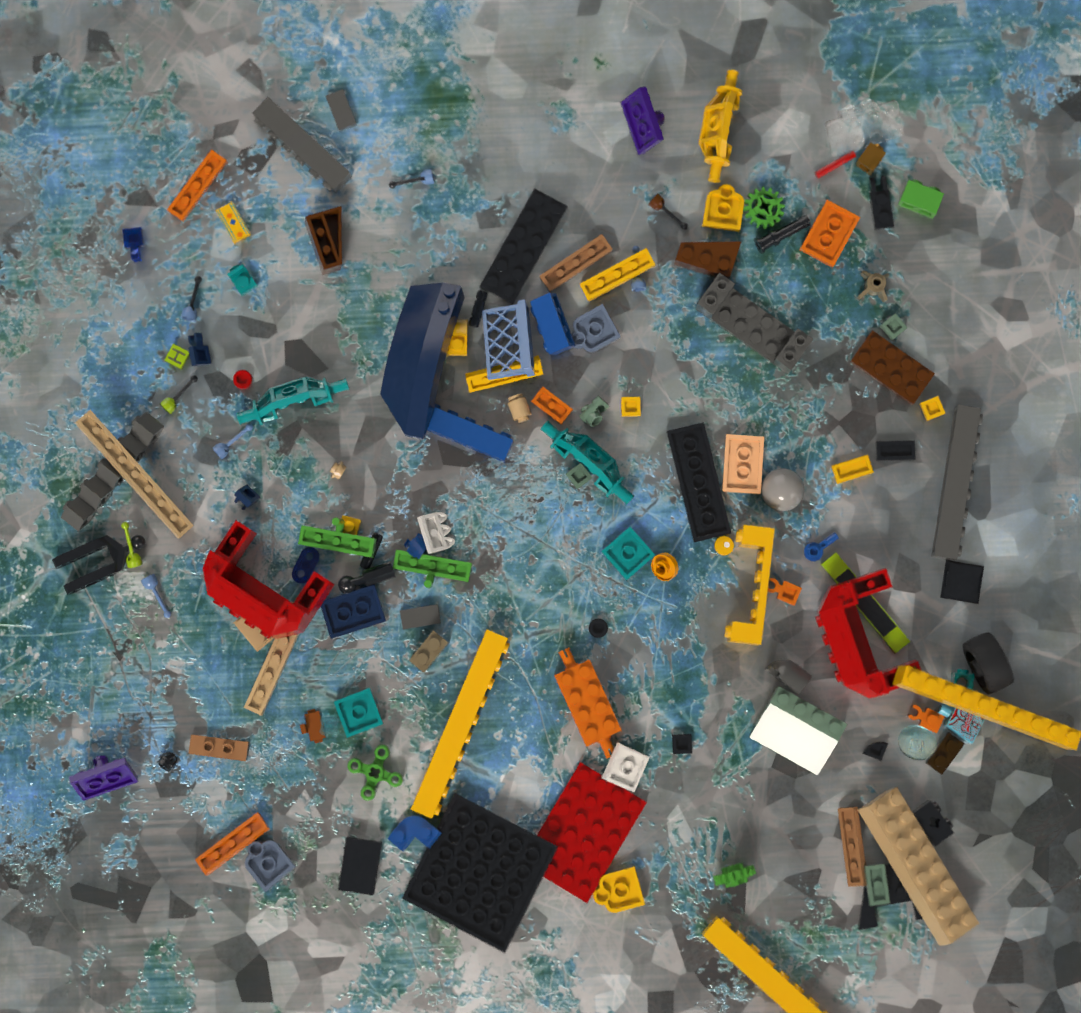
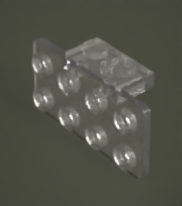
(863, 124)

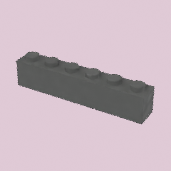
(302, 145)

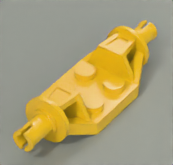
(716, 125)

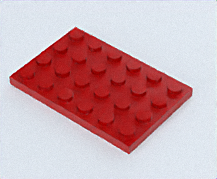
(589, 829)

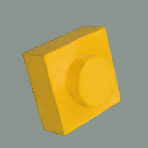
(630, 407)
(932, 408)
(351, 525)

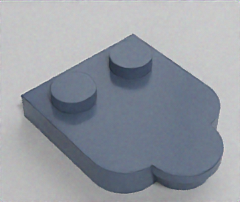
(594, 330)
(267, 863)

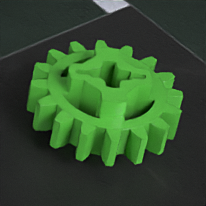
(770, 203)
(734, 875)

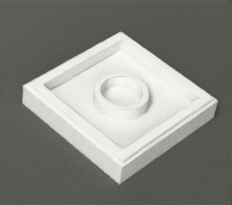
(625, 767)

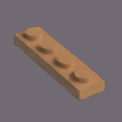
(576, 263)
(852, 845)

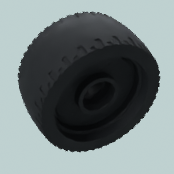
(988, 663)

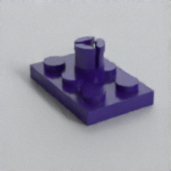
(643, 120)
(103, 777)

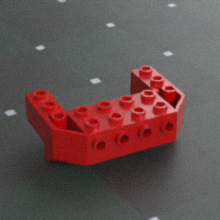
(252, 598)
(848, 638)

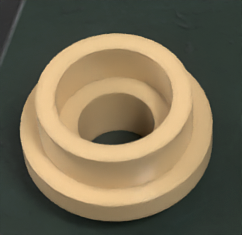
(337, 469)

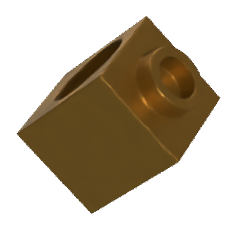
(871, 158)

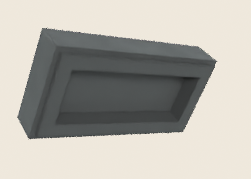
(341, 110)
(420, 616)

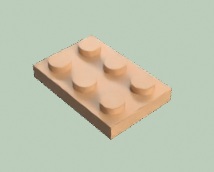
(743, 464)

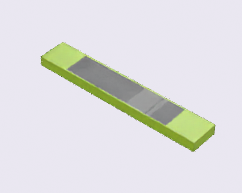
(868, 606)

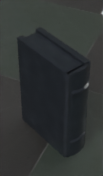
(359, 865)

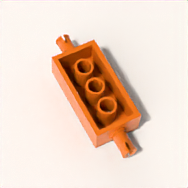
(587, 702)

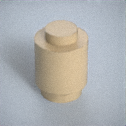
(519, 408)

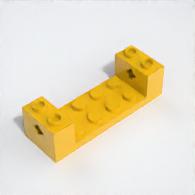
(755, 538)

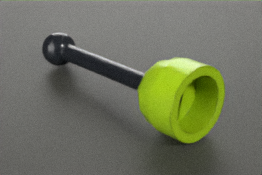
(169, 404)

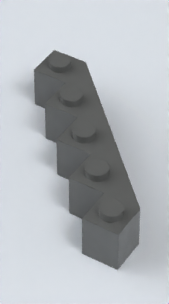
(98, 489)

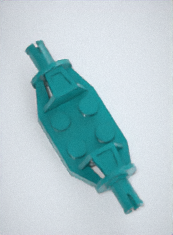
(289, 393)
(592, 456)

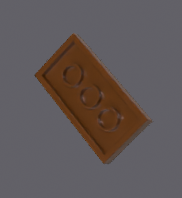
(892, 367)

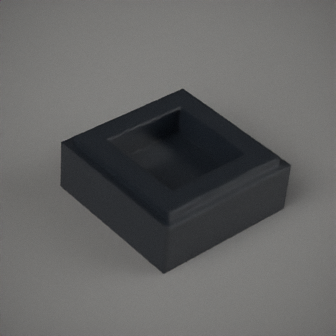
(682, 744)

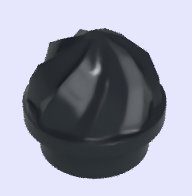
(167, 761)

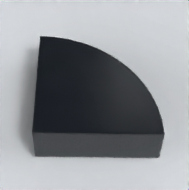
(876, 750)

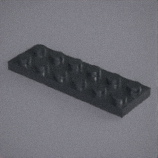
(523, 246)
(698, 482)

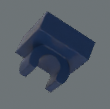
(246, 496)

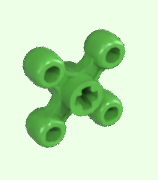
(372, 780)

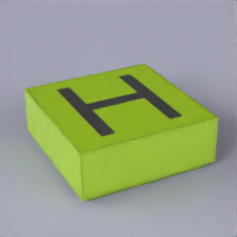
(177, 356)

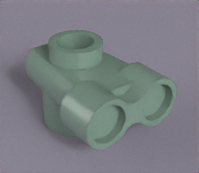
(592, 413)

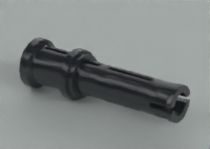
(774, 237)

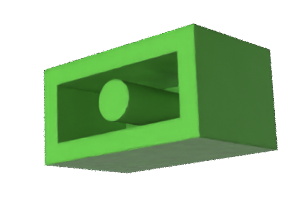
(921, 198)

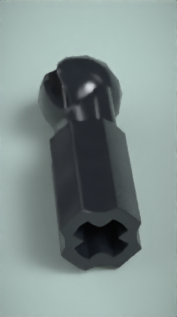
(369, 577)

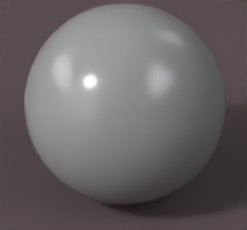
(782, 489)

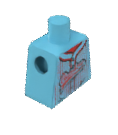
(961, 722)

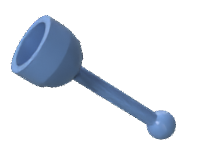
(638, 283)
(222, 449)
(150, 583)

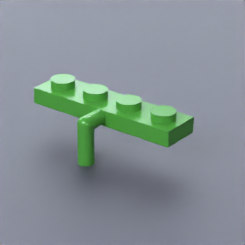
(337, 540)
(432, 567)

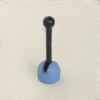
(426, 177)
(189, 313)

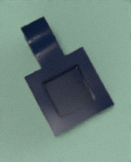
(198, 353)

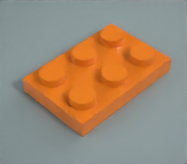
(829, 233)

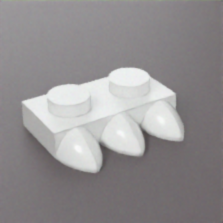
(434, 532)

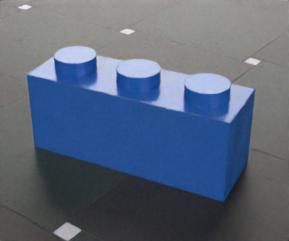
(552, 324)

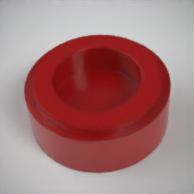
(242, 379)

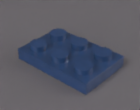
(353, 611)

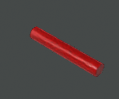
(835, 164)

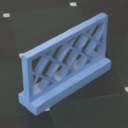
(523, 335)

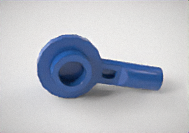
(814, 551)

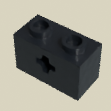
(937, 833)

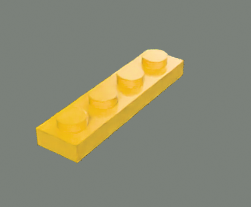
(617, 274)
(478, 379)

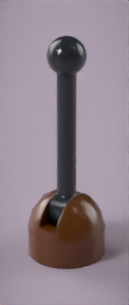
(658, 203)

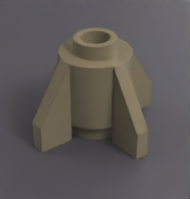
(872, 289)

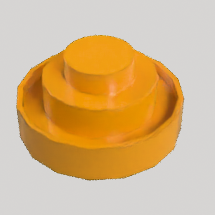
(664, 566)

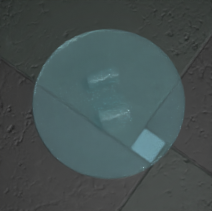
(917, 742)

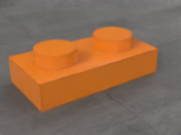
(552, 405)

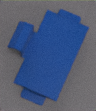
(416, 547)

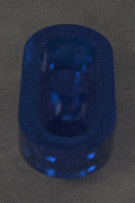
(307, 566)

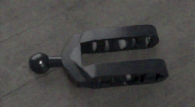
(116, 550)

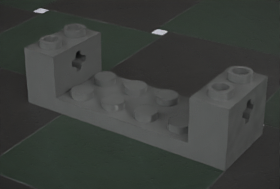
(752, 324)

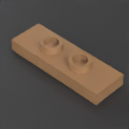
(218, 747)

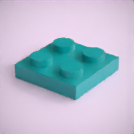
(628, 553)
(358, 712)

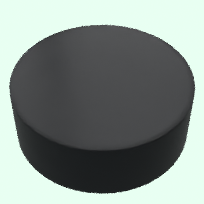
(598, 628)

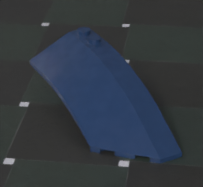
(419, 354)

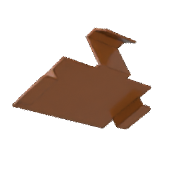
(312, 726)

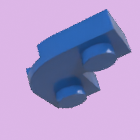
(414, 827)

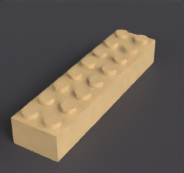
(918, 866)

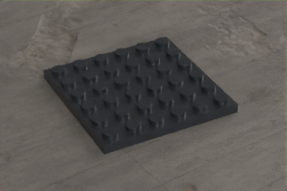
(480, 873)

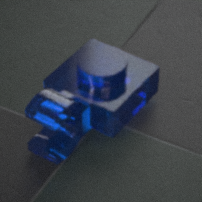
(133, 240)

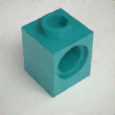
(961, 673)

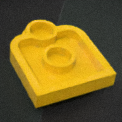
(723, 209)
(619, 890)

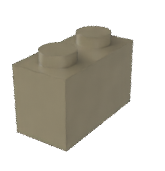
(429, 651)

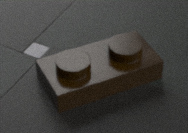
(945, 753)

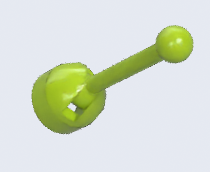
(133, 559)

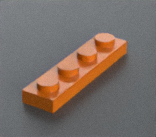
(197, 185)
(232, 844)

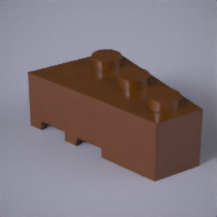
(326, 238)
(708, 257)

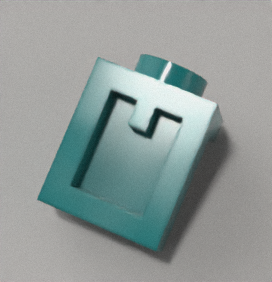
(242, 279)

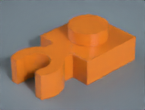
(786, 592)
(928, 719)

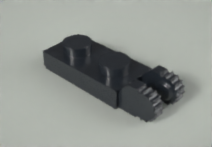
(880, 205)

